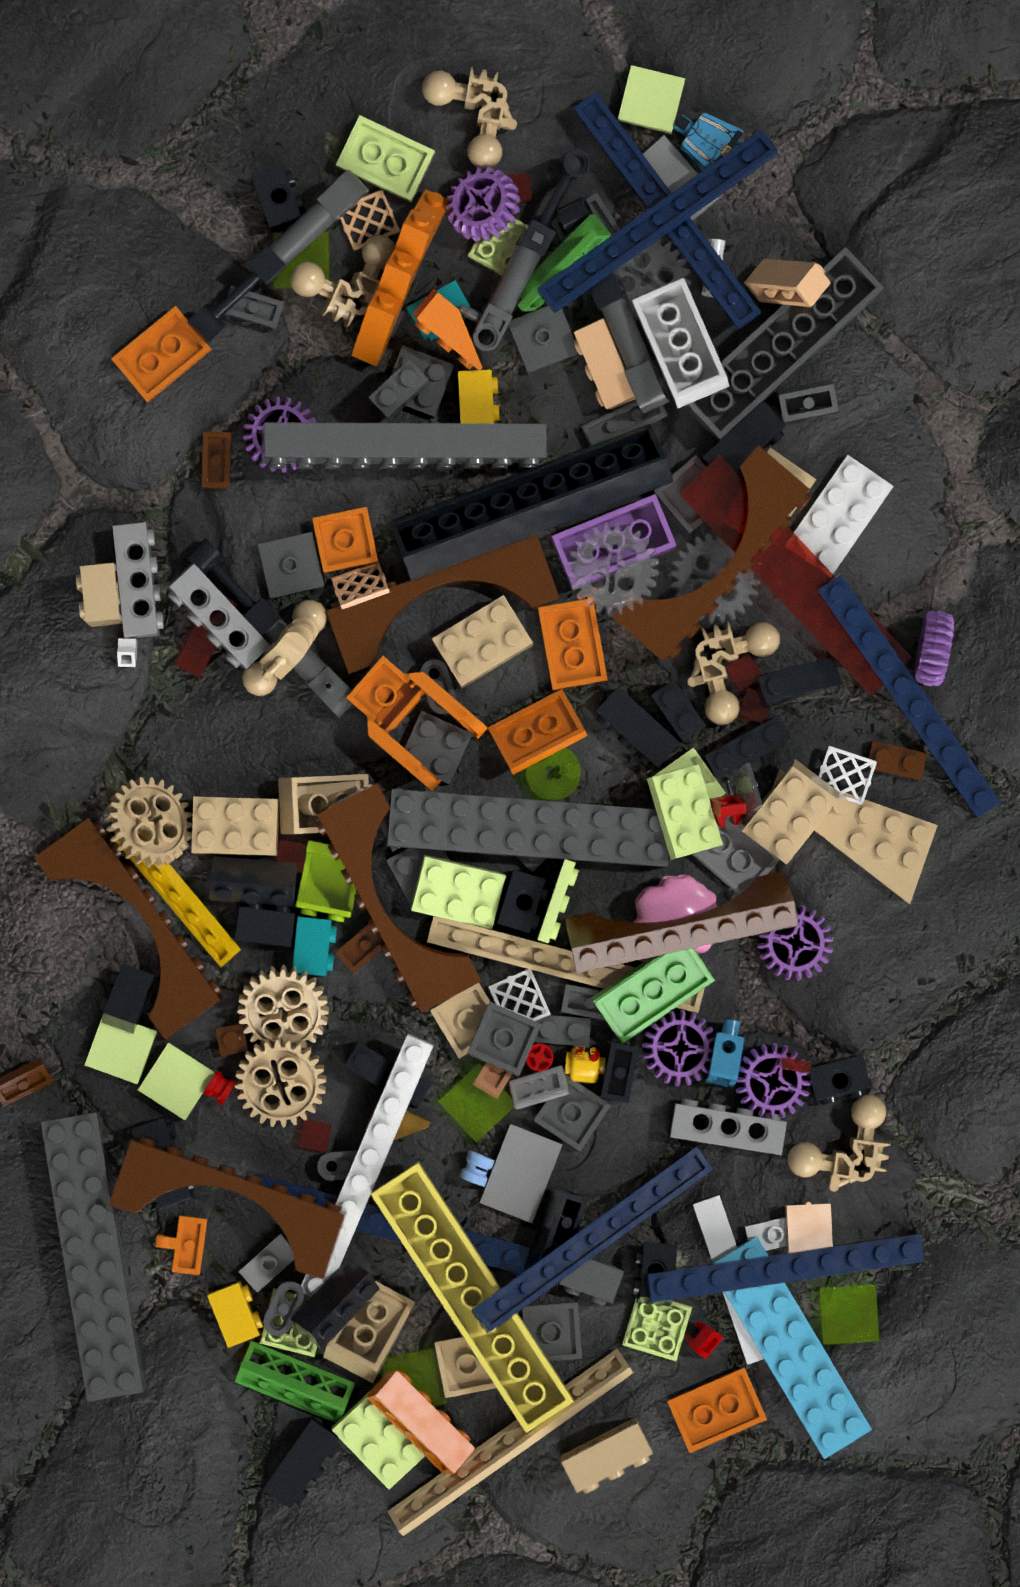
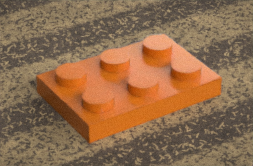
(161, 354)
(572, 644)
(537, 731)
(716, 1409)

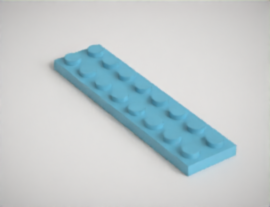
(797, 1359)

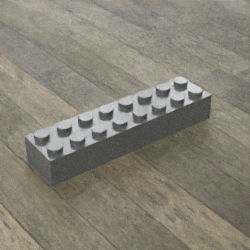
(785, 345)

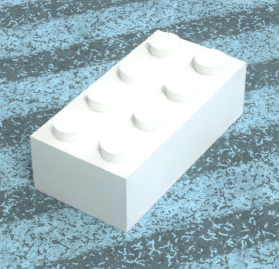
(680, 343)

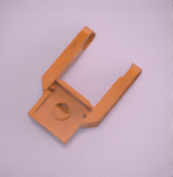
(386, 700)

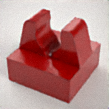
(727, 806)
(705, 1341)

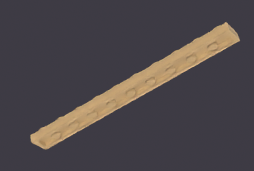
(529, 955)
(506, 1446)

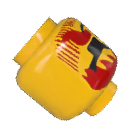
(584, 1064)

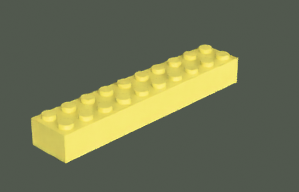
(462, 1283)

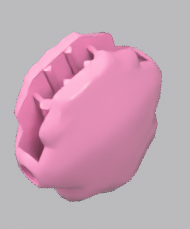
(674, 899)

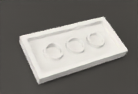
(842, 512)

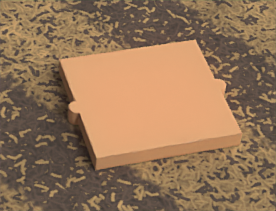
(808, 1226)

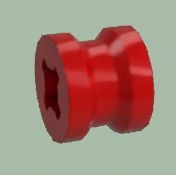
(542, 1059)
(219, 1088)

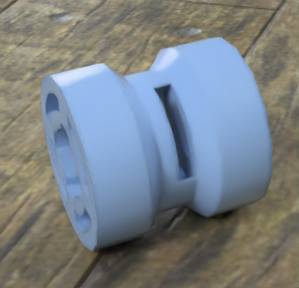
(474, 1174)

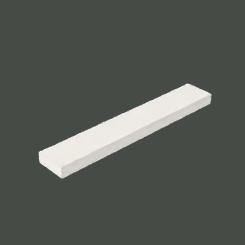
(720, 1242)

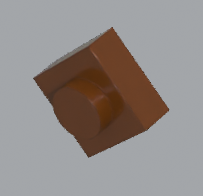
(231, 1039)

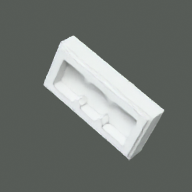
(770, 1233)

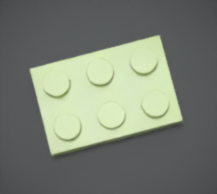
(385, 158)
(684, 812)
(458, 892)
(558, 901)
(377, 1442)

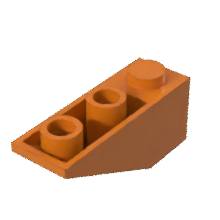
(446, 322)

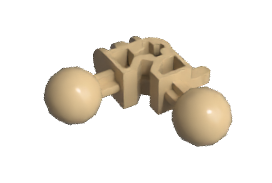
(483, 149)
(309, 280)
(283, 655)
(721, 705)
(867, 1113)

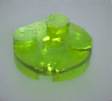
(555, 789)

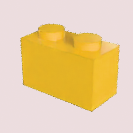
(476, 397)
(235, 1313)

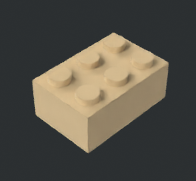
(482, 641)
(791, 811)
(235, 826)
(606, 1456)

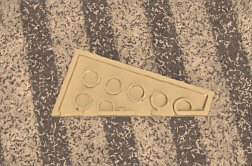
(879, 841)

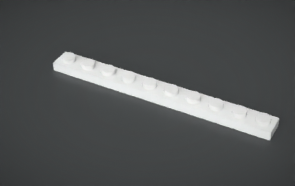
(375, 1147)

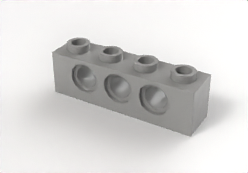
(124, 539)
(252, 643)
(769, 1142)

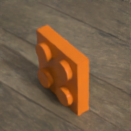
(345, 540)

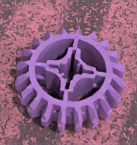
(492, 189)
(285, 410)
(934, 648)
(818, 947)
(660, 1046)
(764, 1103)

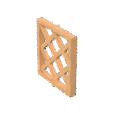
(388, 212)
(360, 572)

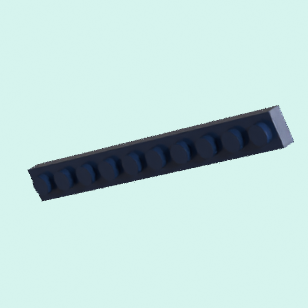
(650, 191)
(657, 221)
(908, 695)
(591, 1240)
(494, 1251)
(784, 1268)

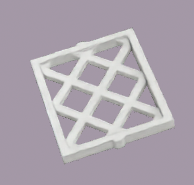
(867, 782)
(511, 981)

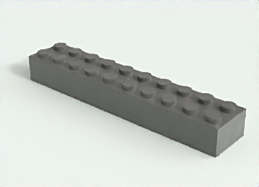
(403, 444)
(526, 828)
(93, 1256)

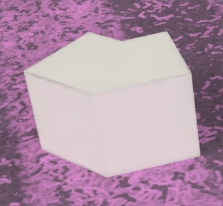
(127, 652)

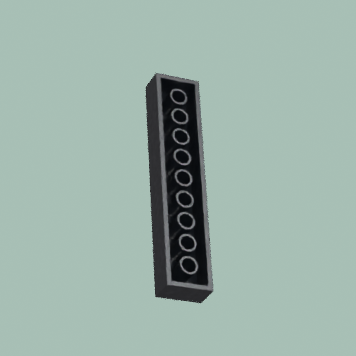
(531, 502)

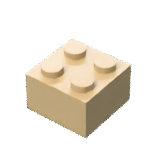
(100, 595)

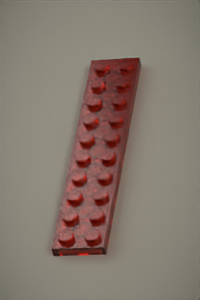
(784, 568)

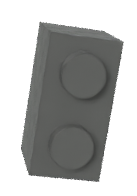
(398, 390)
(807, 400)
(594, 1279)

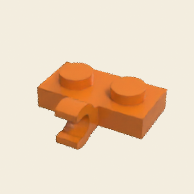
(187, 1244)

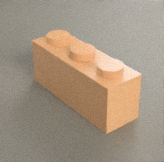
(787, 282)
(604, 364)

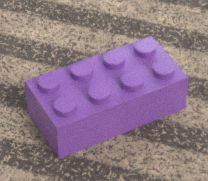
(641, 516)

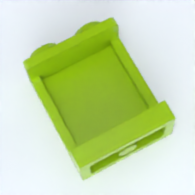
(324, 886)

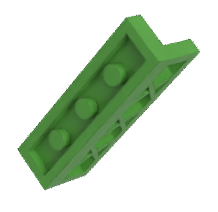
(580, 242)
(292, 1387)

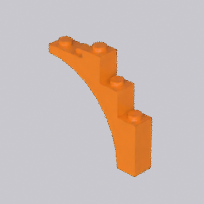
(398, 277)

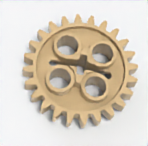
(149, 822)
(276, 987)
(256, 1089)

